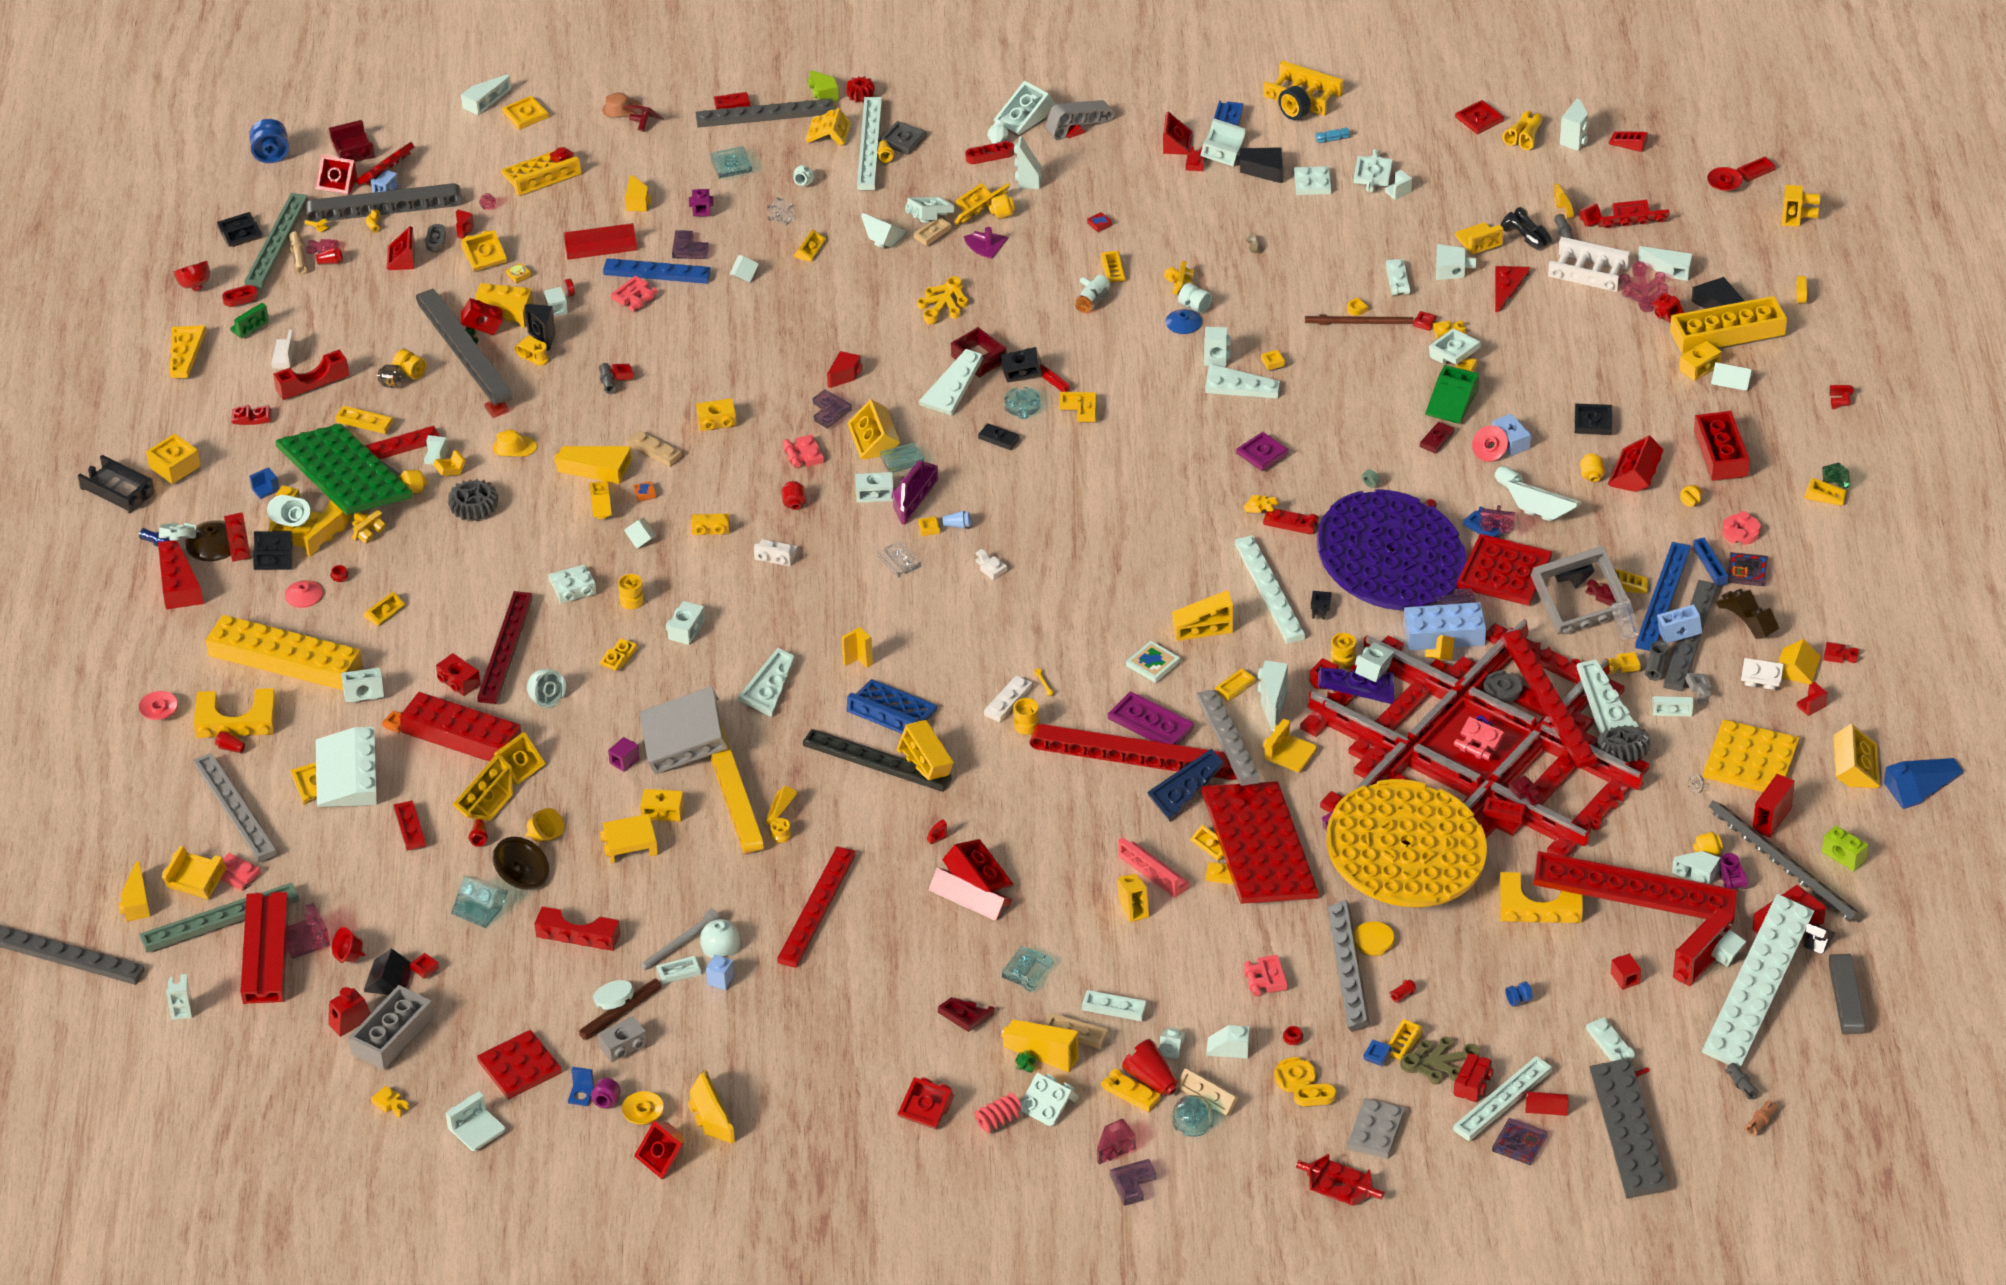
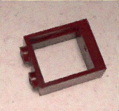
(978, 337)

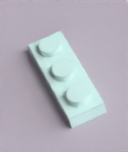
(1114, 1005)

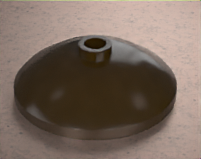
(210, 542)
(520, 863)

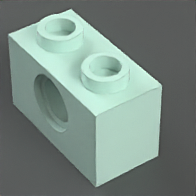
(1216, 345)
(874, 487)
(685, 622)
(1374, 661)
(355, 679)

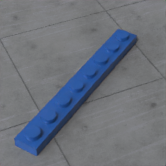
(1663, 594)

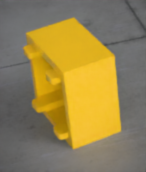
(173, 458)

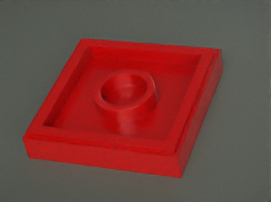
(1479, 117)

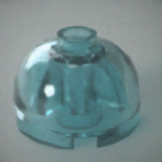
(1192, 1115)

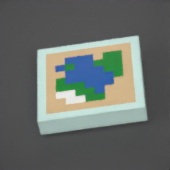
(1153, 661)

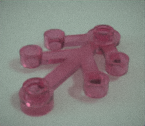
(1645, 301)

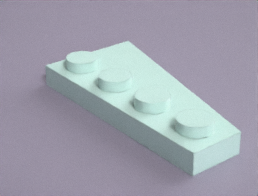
(1234, 382)
(951, 386)
(766, 686)
(1603, 700)

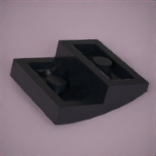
(239, 229)
(272, 550)

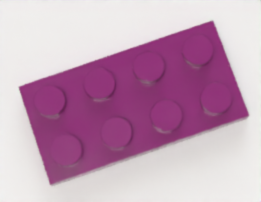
(1150, 720)

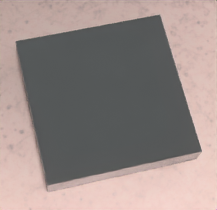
(904, 137)

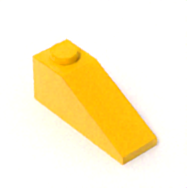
(600, 499)
(133, 896)

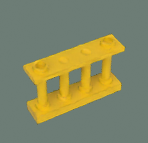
(1307, 77)

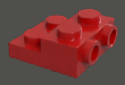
(926, 1102)

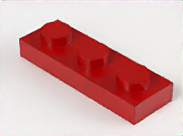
(237, 537)
(409, 825)

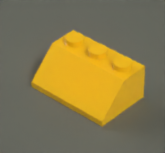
(873, 430)
(1856, 758)

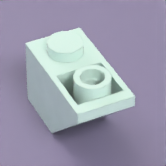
(1697, 867)

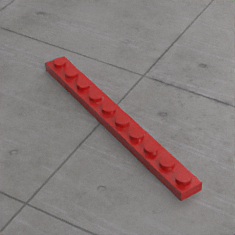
(1549, 699)

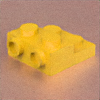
(483, 250)

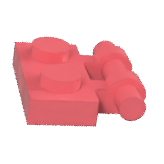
(631, 290)
(808, 449)
(1482, 734)
(1271, 972)

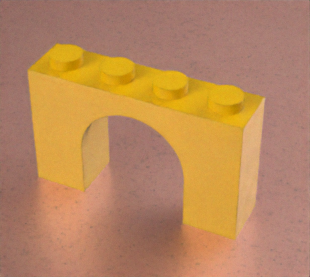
(257, 721)
(1518, 908)

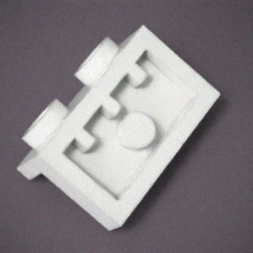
(775, 552)
(1762, 673)

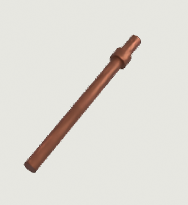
(1323, 319)

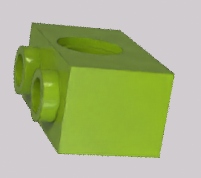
(1844, 848)

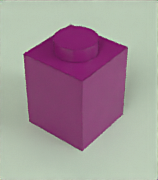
(623, 754)

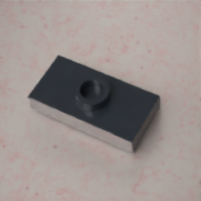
(998, 436)

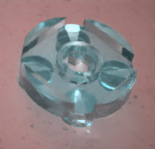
(1022, 410)

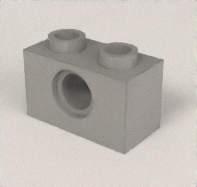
(622, 1039)

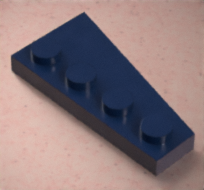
(1182, 786)

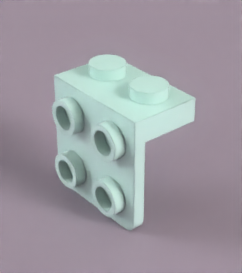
(1047, 1099)
(473, 1123)

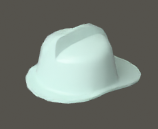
(288, 510)

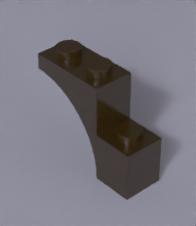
(1743, 604)

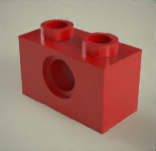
(481, 316)
(458, 674)

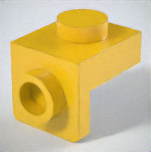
(450, 466)

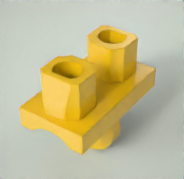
(1179, 277)
(364, 523)

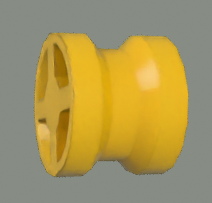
(780, 830)

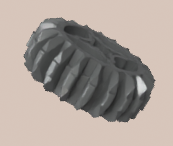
(473, 499)
(1625, 742)

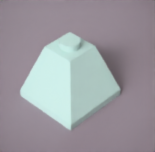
(882, 232)

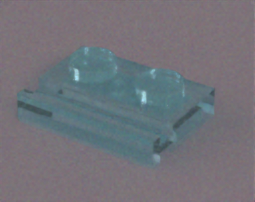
(901, 457)

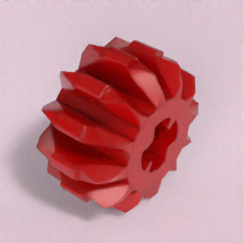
(859, 88)

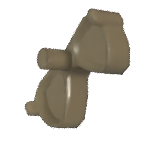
(1255, 245)

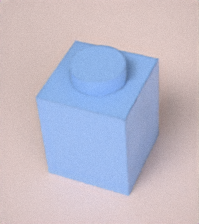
(720, 972)

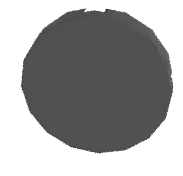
(1503, 686)

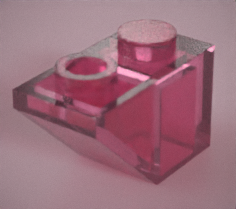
(1115, 1140)

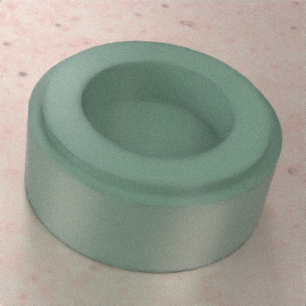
(1371, 478)

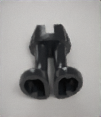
(1535, 237)

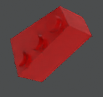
(1799, 896)

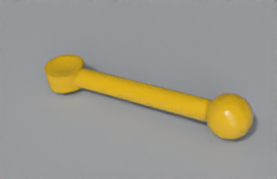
(1038, 672)

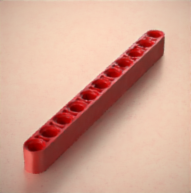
(1120, 749)

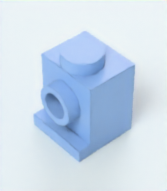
(385, 182)

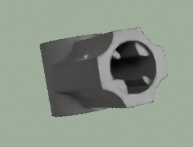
(1656, 660)

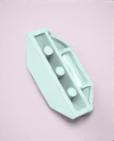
(1541, 501)

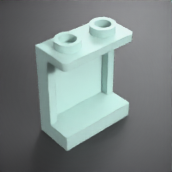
(1223, 142)

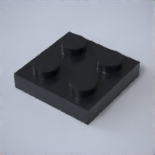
(1593, 419)

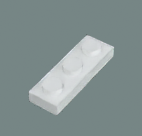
(1005, 700)

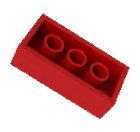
(1721, 445)

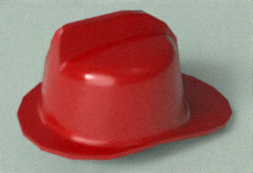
(347, 946)

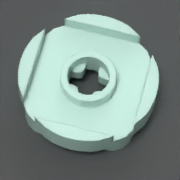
(174, 531)

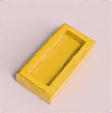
(1235, 684)

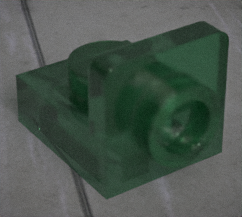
(1836, 473)

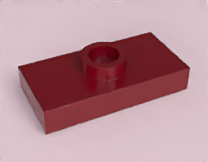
(1437, 437)

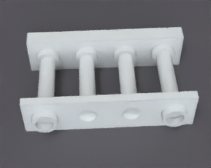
(1593, 253)

